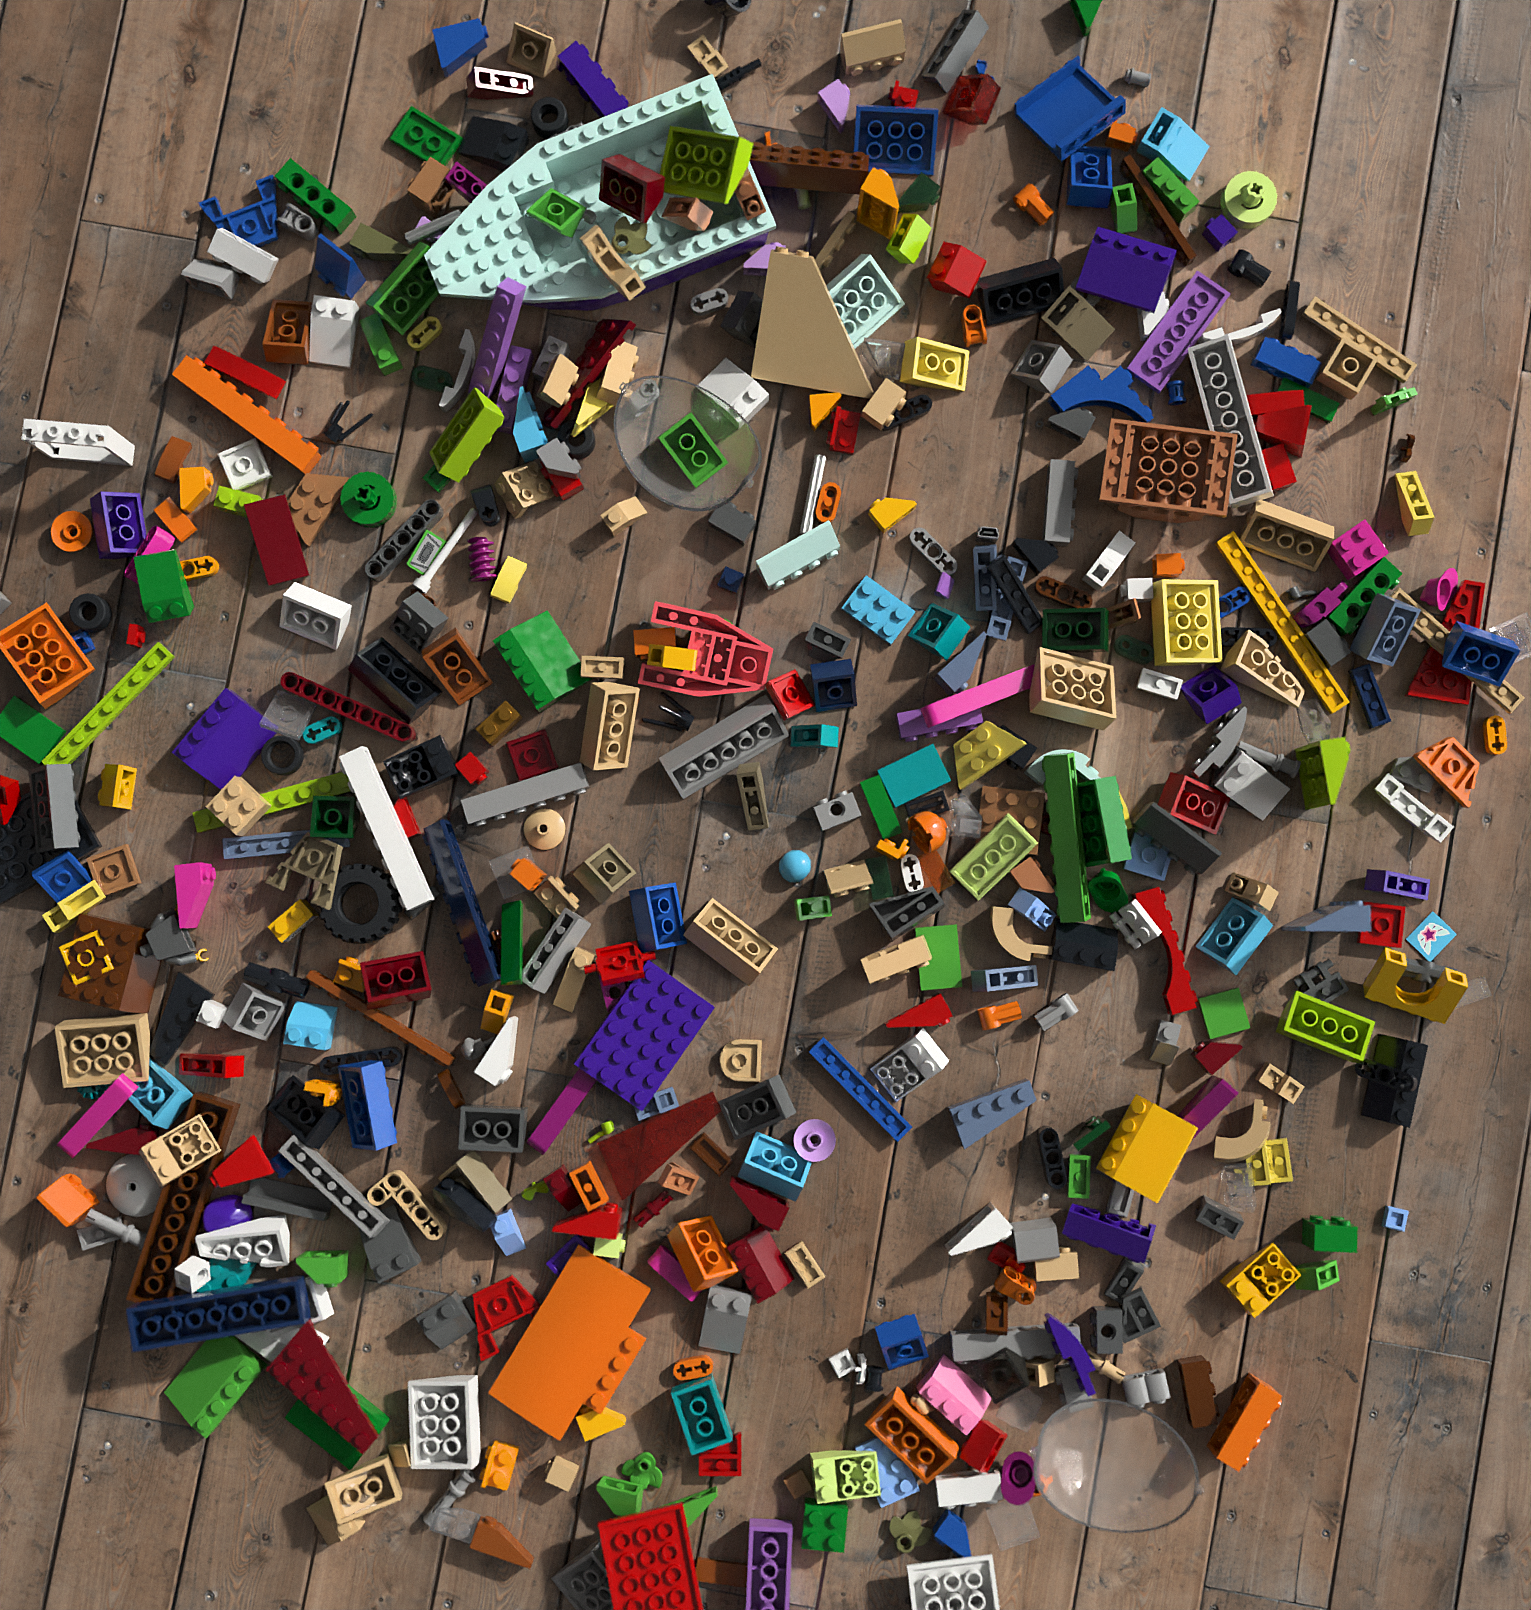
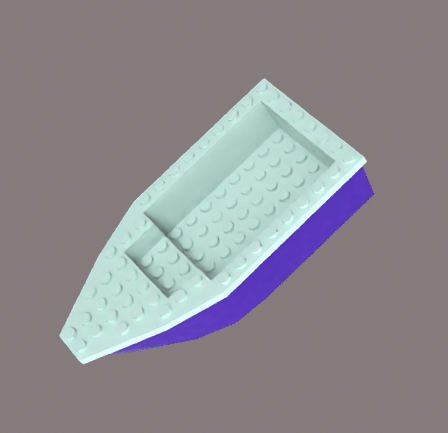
(501, 241)

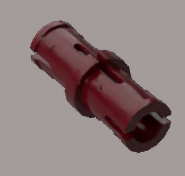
(653, 1208)

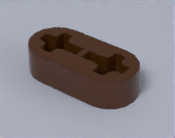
(451, 1088)

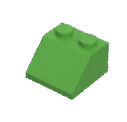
(325, 1266)

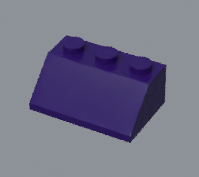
(118, 524)

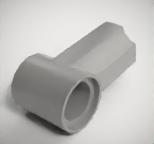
(1060, 1009)

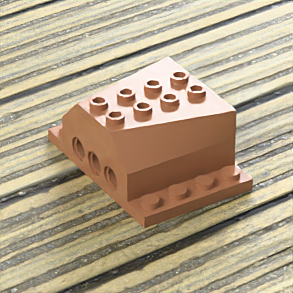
(1167, 471)

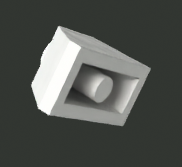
(1148, 321)

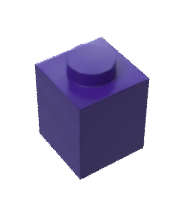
(1219, 232)

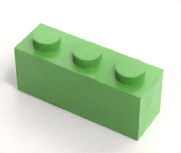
(1171, 191)

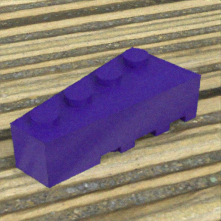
(591, 82)
(1109, 1232)

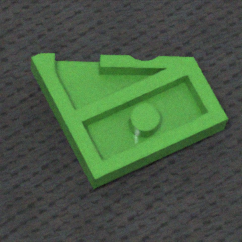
(1399, 397)

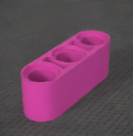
(155, 541)
(669, 1268)

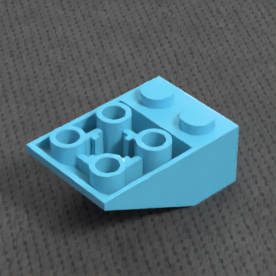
(1173, 144)
(527, 427)

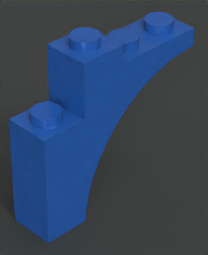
(1112, 392)

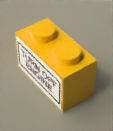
(293, 920)

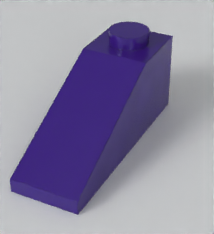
(1397, 884)

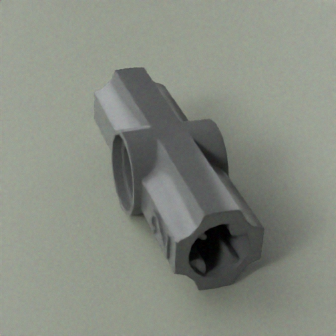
(1423, 970)

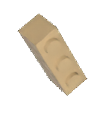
(616, 372)

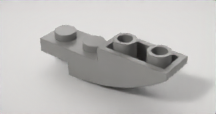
(1226, 739)

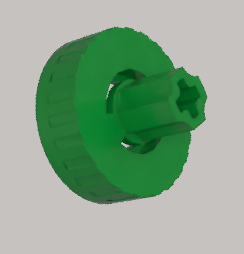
(375, 486)

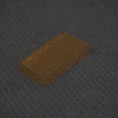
(936, 871)

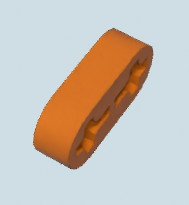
(694, 1372)

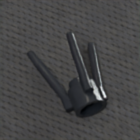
(334, 430)
(682, 719)

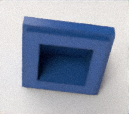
(83, 640)

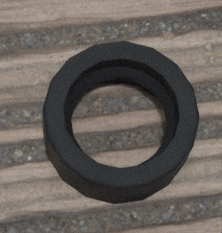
(266, 755)

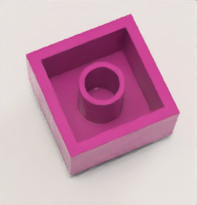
(1356, 550)

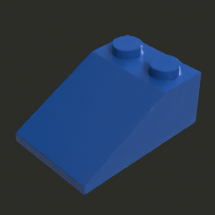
(1089, 177)
(337, 268)

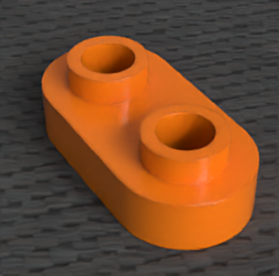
(828, 503)

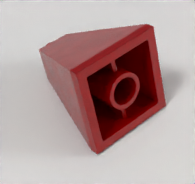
(1285, 427)
(242, 1165)

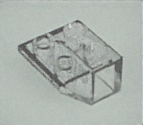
(966, 819)

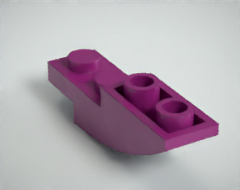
(465, 182)

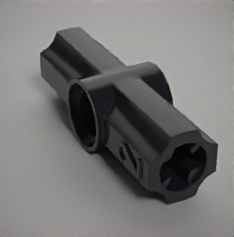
(276, 980)

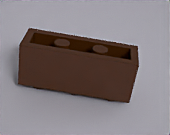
(1198, 1391)

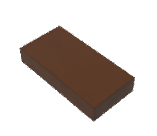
(711, 1154)

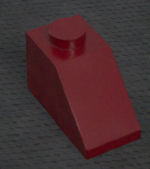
(1214, 1055)
(563, 1188)

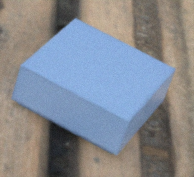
(1395, 1218)

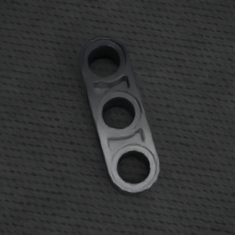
(1056, 1166)

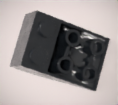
(421, 767)

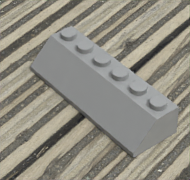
(724, 746)

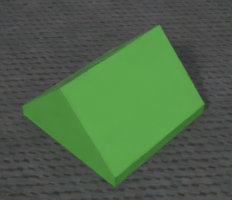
(557, 212)

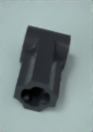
(1244, 266)

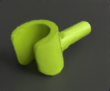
(607, 1128)

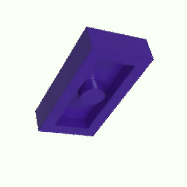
(561, 1257)

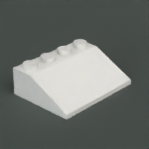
(444, 1422)
(954, 1584)

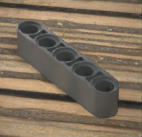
(393, 543)

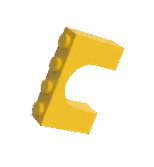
(1432, 1004)

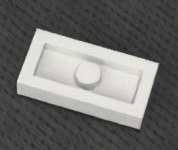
(1159, 684)

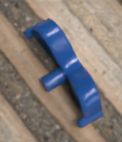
(981, 67)

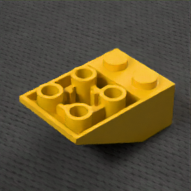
(1260, 1279)

